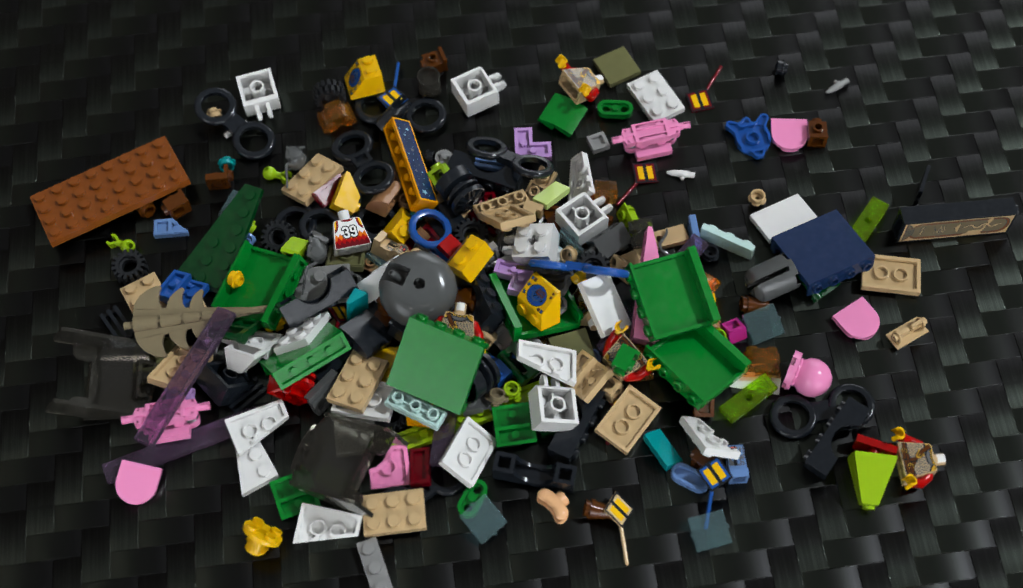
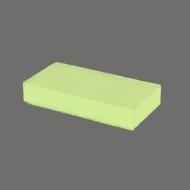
(551, 194)

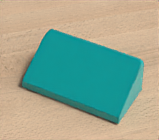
(356, 303)
(662, 449)

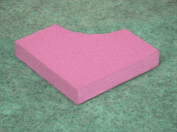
(393, 469)

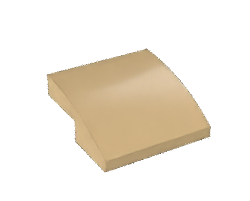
(590, 376)

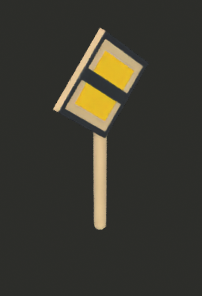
(619, 511)

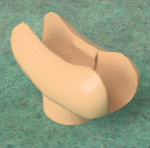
(555, 503)

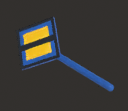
(393, 93)
(714, 475)

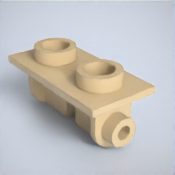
(908, 332)

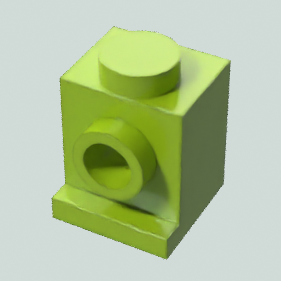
(436, 170)

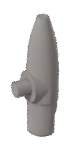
(837, 85)

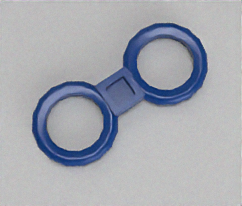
(432, 245)
(579, 266)

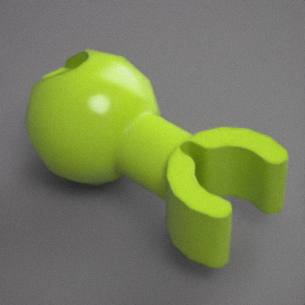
(270, 173)
(124, 245)

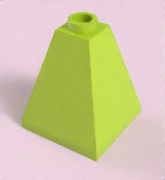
(870, 476)

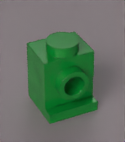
(624, 360)

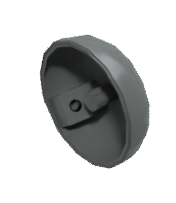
(417, 284)

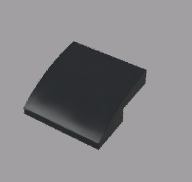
(366, 334)

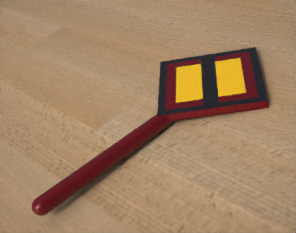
(700, 99)
(643, 174)
(339, 313)

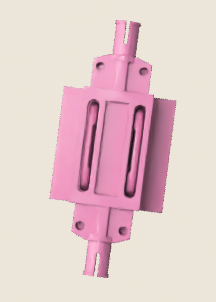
(651, 138)
(180, 425)

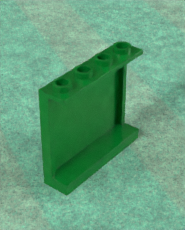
(267, 280)
(672, 294)
(519, 326)
(301, 362)
(436, 363)
(698, 363)

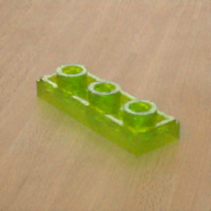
(872, 215)
(756, 391)

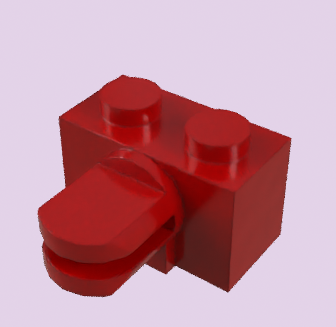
(293, 393)

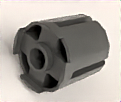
(772, 278)

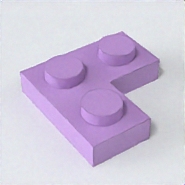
(525, 145)
(517, 277)

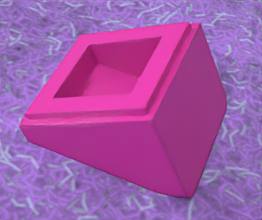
(734, 330)

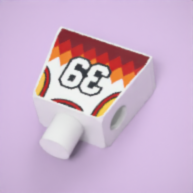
(349, 235)

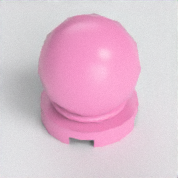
(808, 376)

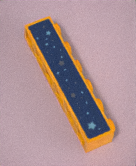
(410, 165)

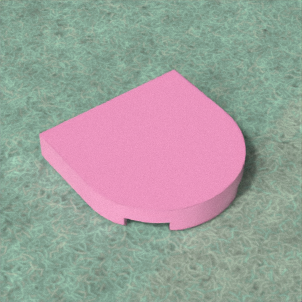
(789, 133)
(858, 320)
(137, 482)

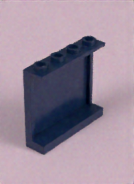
(824, 251)

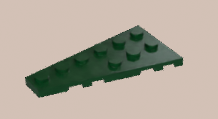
(221, 244)

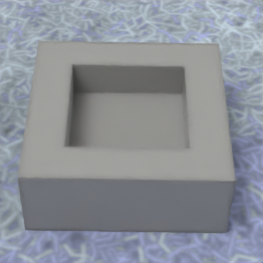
(598, 142)

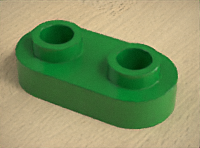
(614, 109)
(470, 497)

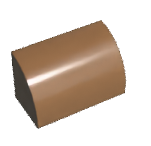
(385, 201)

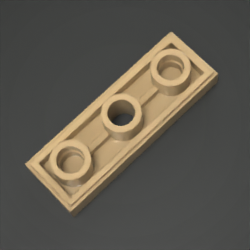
(517, 198)
(676, 236)

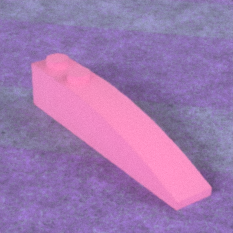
(649, 252)

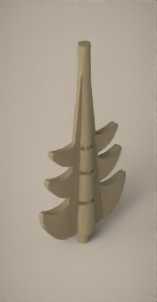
(154, 322)

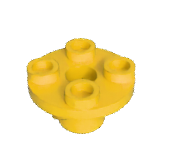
(260, 536)

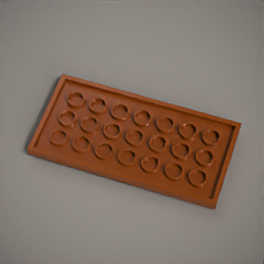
(109, 191)

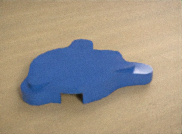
(750, 136)

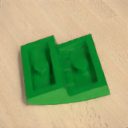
(562, 114)
(513, 424)
(289, 498)

